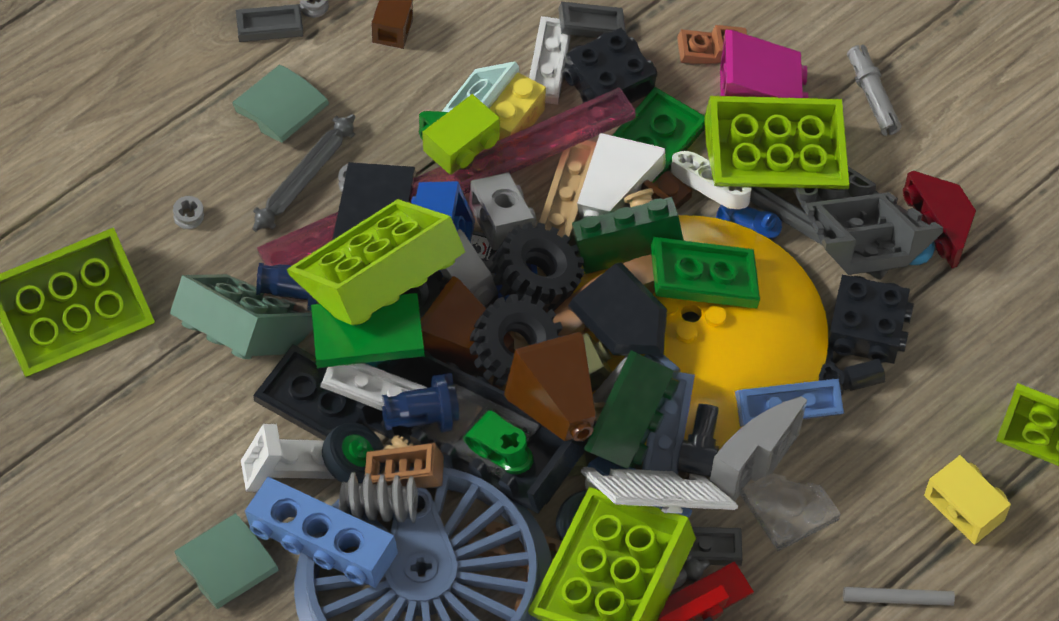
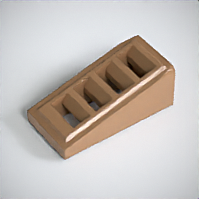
(417, 454)

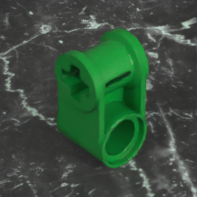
(500, 443)

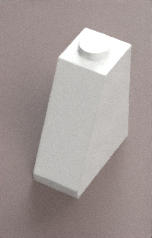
(617, 171)

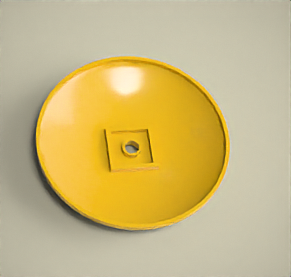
(742, 345)

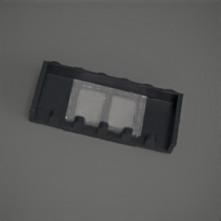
(476, 396)

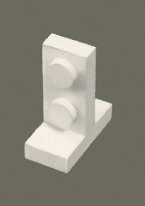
(281, 459)

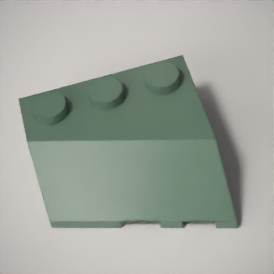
(238, 317)

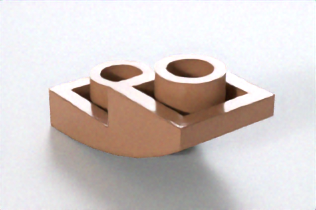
(703, 47)

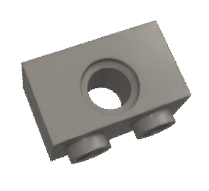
(499, 207)

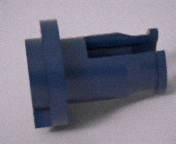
(277, 282)
(424, 406)

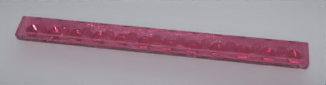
(505, 156)

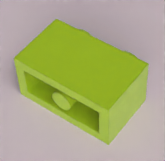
(461, 134)

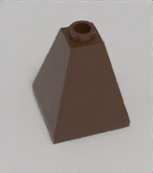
(449, 324)
(554, 386)

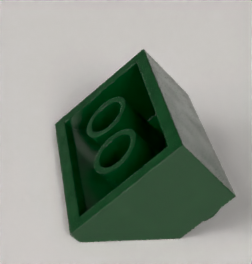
(625, 233)
(632, 411)

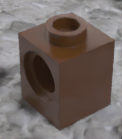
(392, 22)

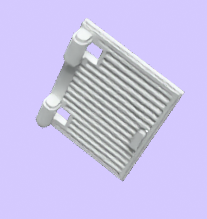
(658, 489)

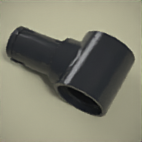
(700, 447)

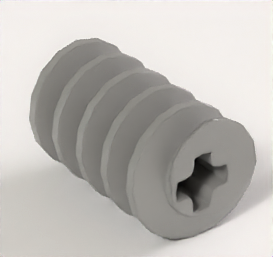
(379, 498)

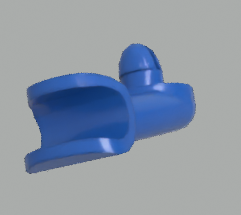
(759, 221)

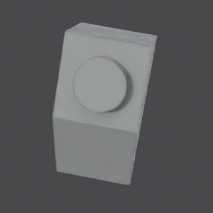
(472, 273)

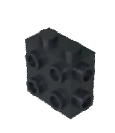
(609, 64)
(870, 319)

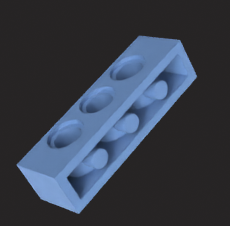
(279, 501)

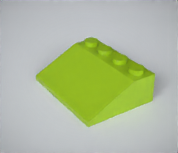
(776, 142)
(378, 260)
(70, 302)
(1032, 424)
(614, 563)

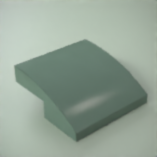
(280, 103)
(226, 561)

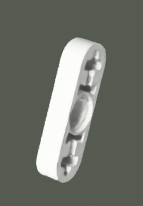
(697, 173)

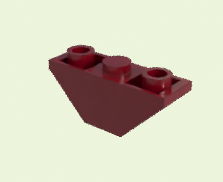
(947, 206)

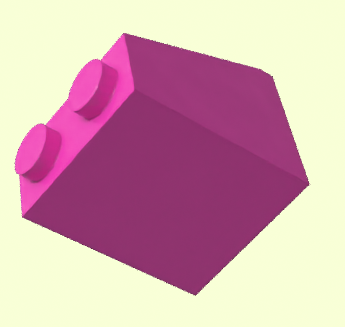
(760, 68)

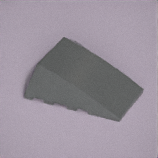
(866, 227)

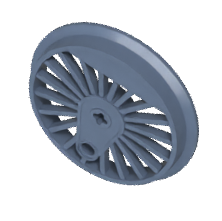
(427, 550)

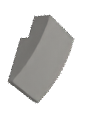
(757, 447)

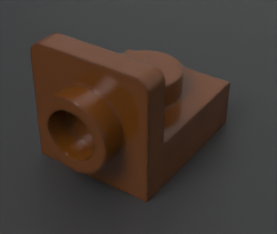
(669, 186)

